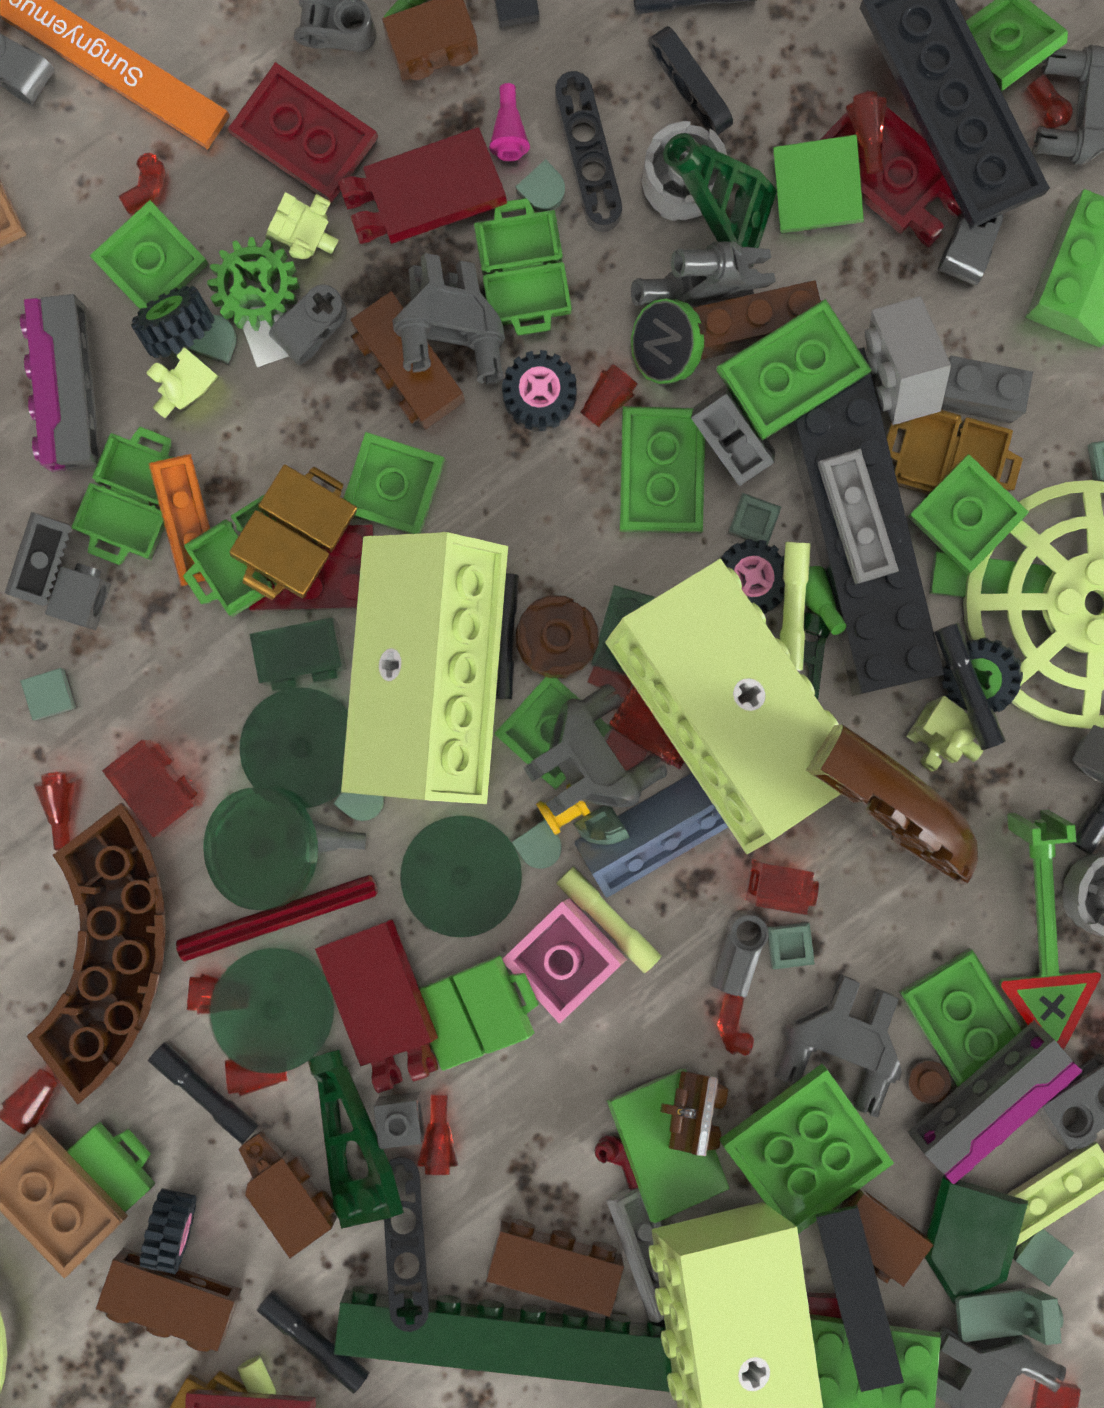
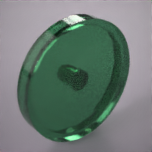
(296, 745)
(260, 848)
(461, 876)
(271, 1010)

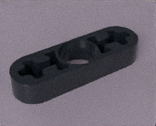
(690, 80)

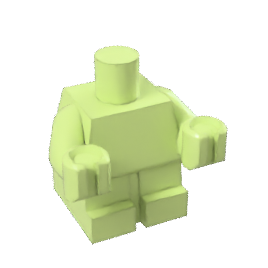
(301, 227)
(183, 384)
(946, 732)

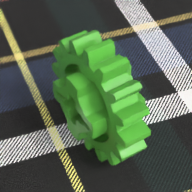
(263, 271)

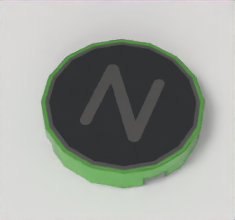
(667, 341)

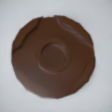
(556, 636)

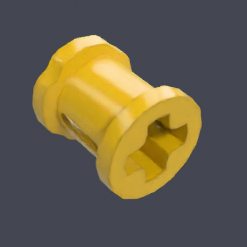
(565, 817)

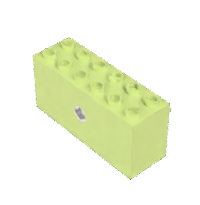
(425, 667)
(728, 702)
(735, 1311)

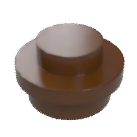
(929, 1081)

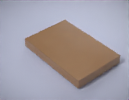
(55, 1201)

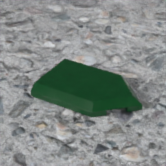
(973, 1237)

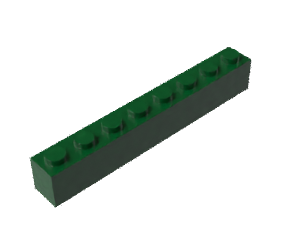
(506, 1340)

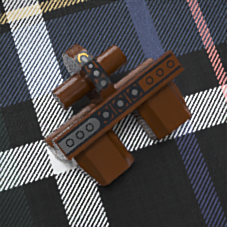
(693, 1113)

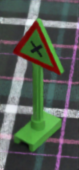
(1050, 997)

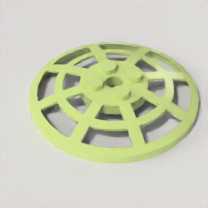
(1060, 602)

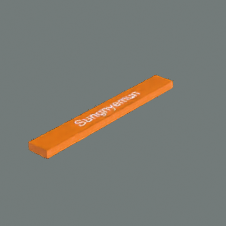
(117, 67)

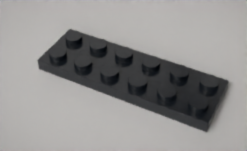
(956, 105)

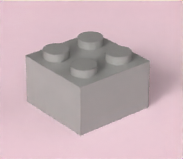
(906, 360)

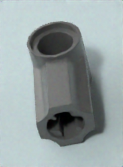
(739, 957)

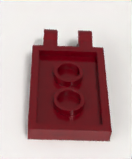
(907, 181)
(424, 188)
(380, 1003)

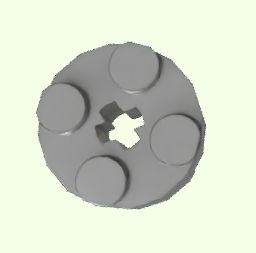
(662, 184)
(1085, 893)

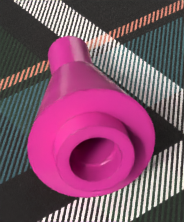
(508, 136)

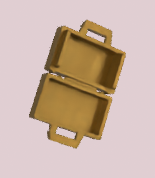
(932, 450)
(285, 547)

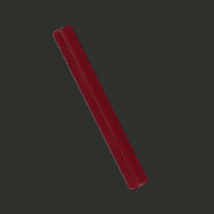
(276, 918)

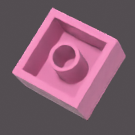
(564, 959)

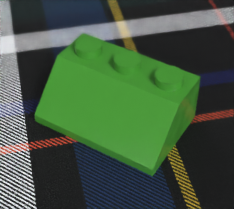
(1073, 278)

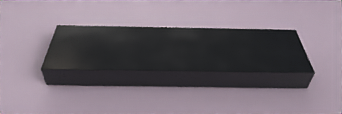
(859, 1298)

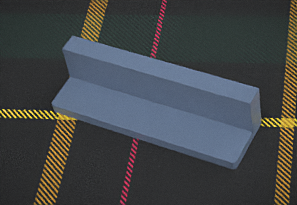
(658, 833)

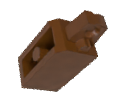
(285, 1195)

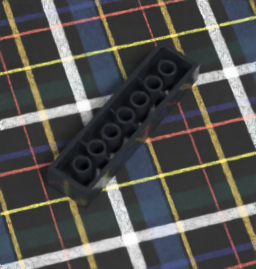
(886, 618)

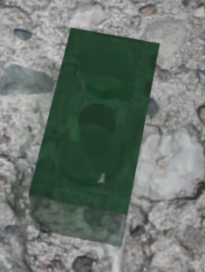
(298, 653)

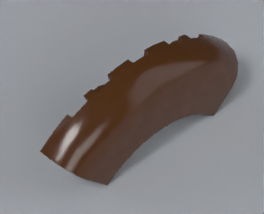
(898, 800)
(115, 955)

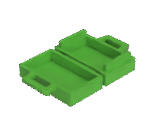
(523, 267)
(123, 512)
(221, 571)
(478, 1012)
(112, 1165)

